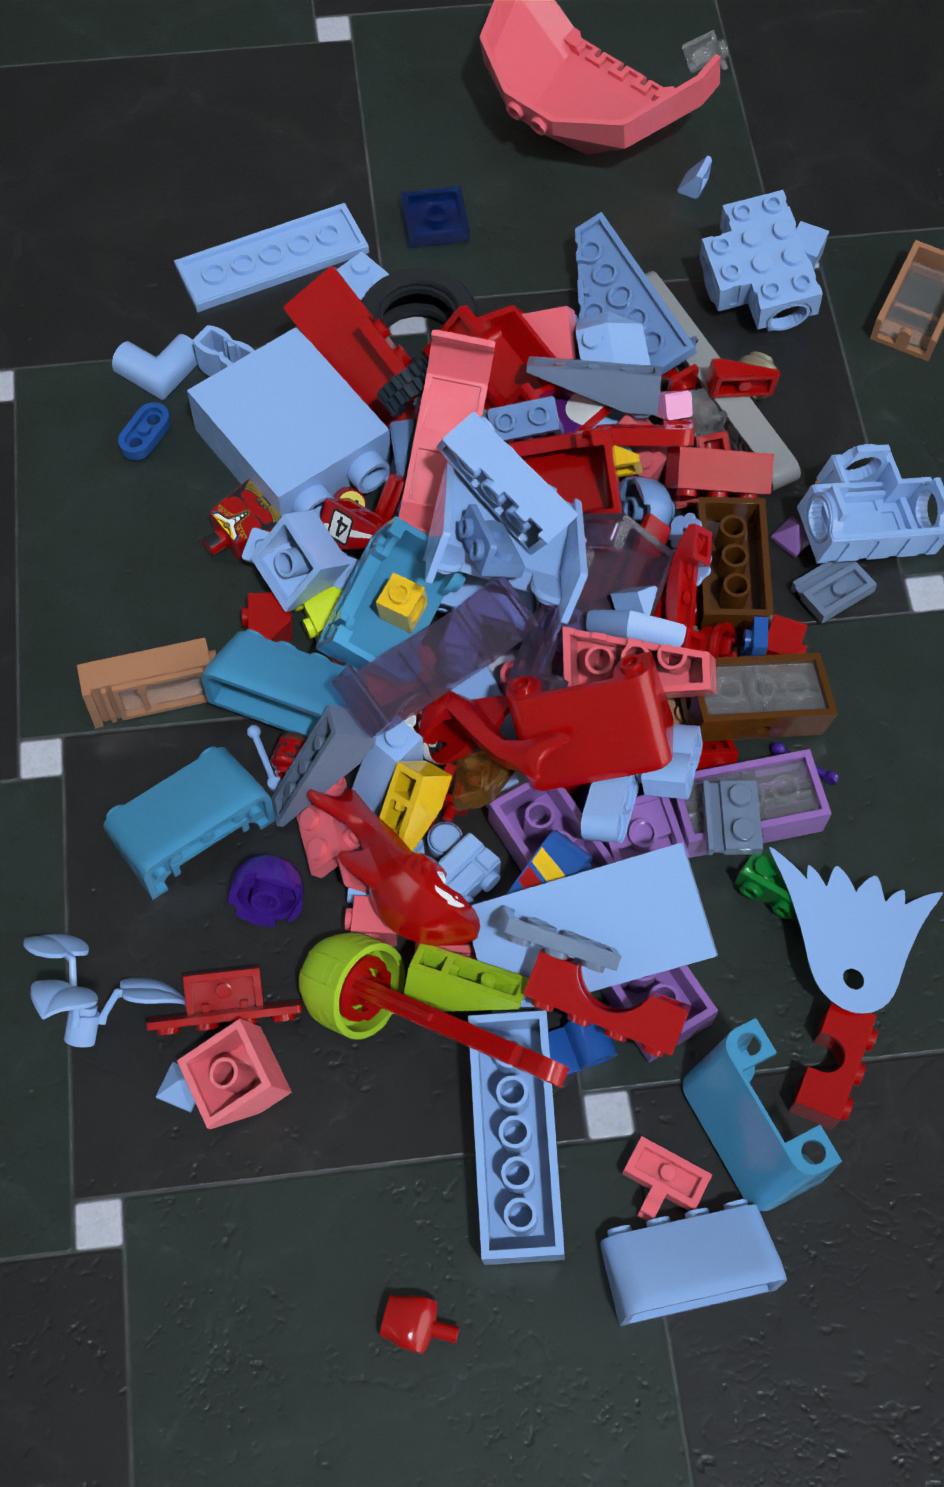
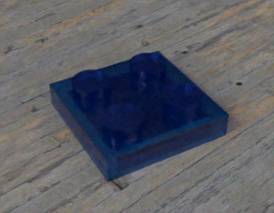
(435, 216)

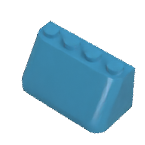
(272, 682)

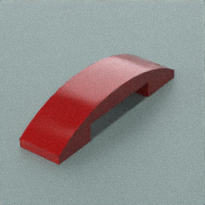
(692, 552)

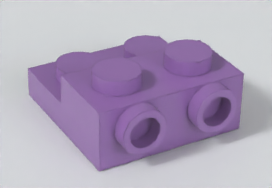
(649, 829)

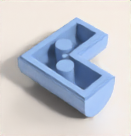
(160, 373)
(636, 626)

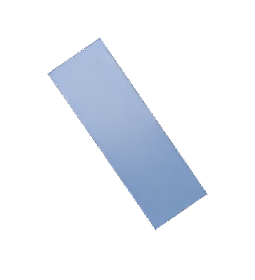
(271, 257)

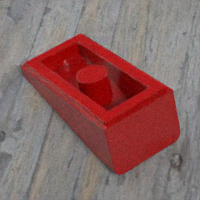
(740, 379)

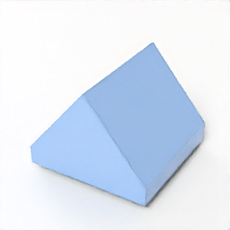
(635, 599)

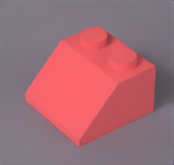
(233, 1075)

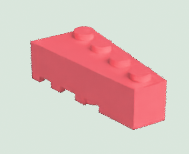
(594, 656)

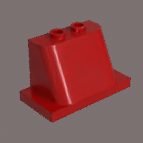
(514, 344)

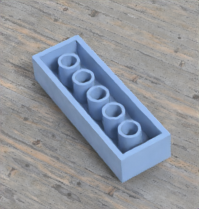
(516, 1148)

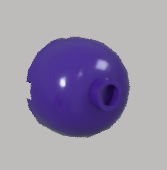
(267, 890)

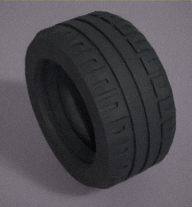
(420, 294)

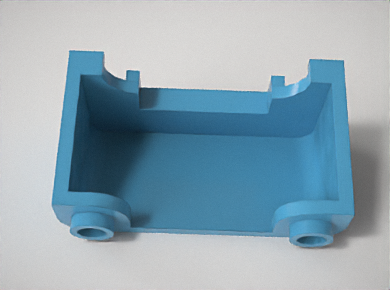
(354, 628)
(186, 816)

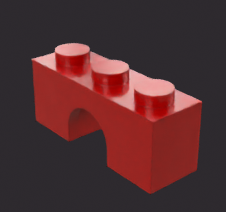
(824, 1095)

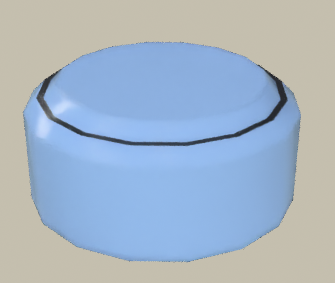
(443, 838)

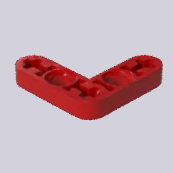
(672, 433)

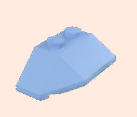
(612, 339)

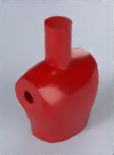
(412, 1323)

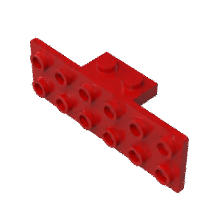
(350, 339)

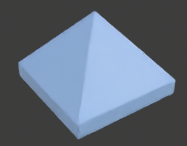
(175, 1089)

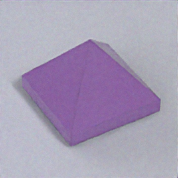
(791, 537)

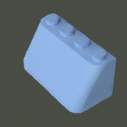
(690, 1262)

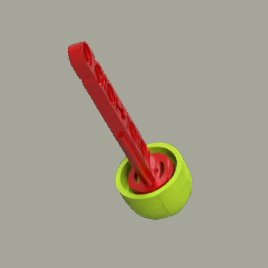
(359, 983)

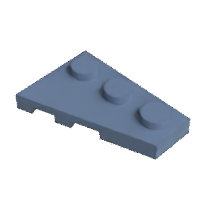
(593, 953)

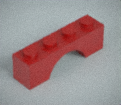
(561, 985)

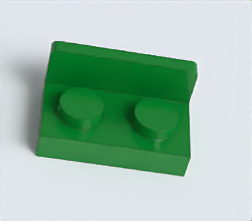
(763, 881)

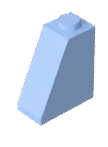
(380, 762)

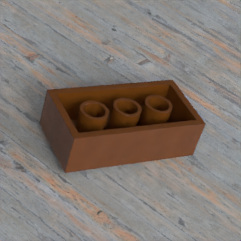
(739, 565)

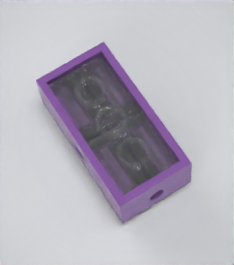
(788, 796)

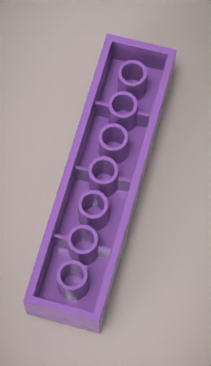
(523, 823)

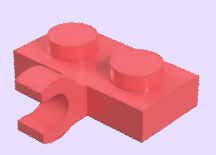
(666, 1177)

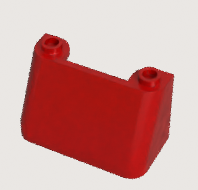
(578, 465)
(612, 724)

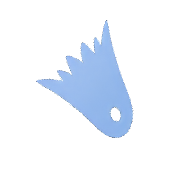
(854, 932)

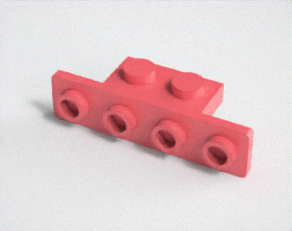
(326, 837)

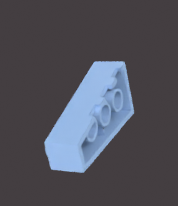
(506, 483)

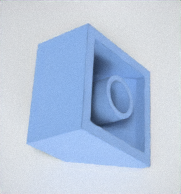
(299, 559)

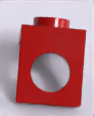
(683, 380)

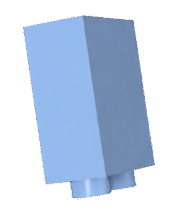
(291, 426)

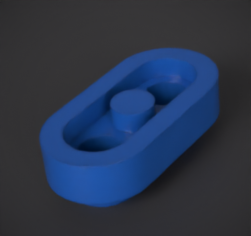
(142, 433)

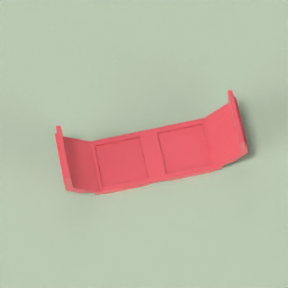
(452, 390)

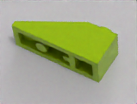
(461, 983)

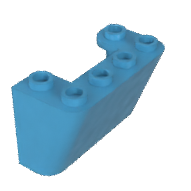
(741, 1129)

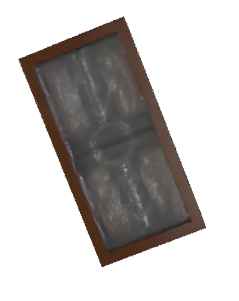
(764, 699)

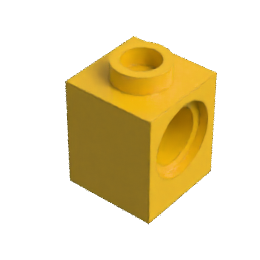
(402, 603)

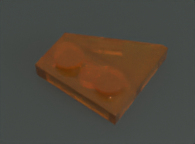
(478, 781)

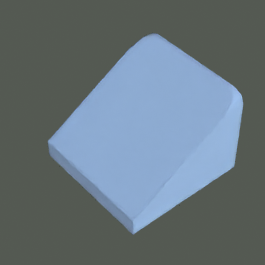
(696, 179)

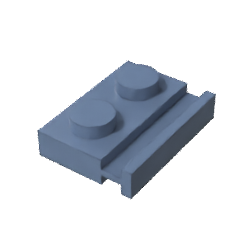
(833, 588)
(732, 817)

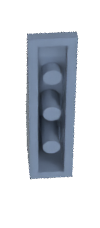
(617, 385)
(328, 755)

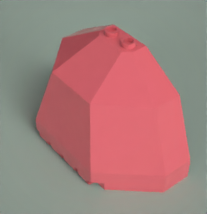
(573, 91)

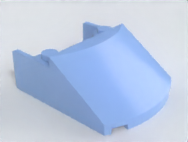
(551, 573)

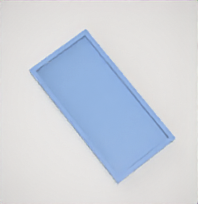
(636, 905)

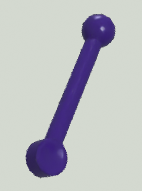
(829, 776)

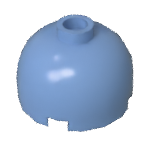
(646, 496)

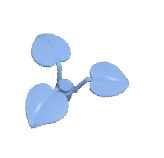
(59, 996)

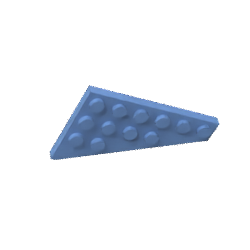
(615, 283)

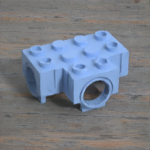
(760, 263)
(870, 509)

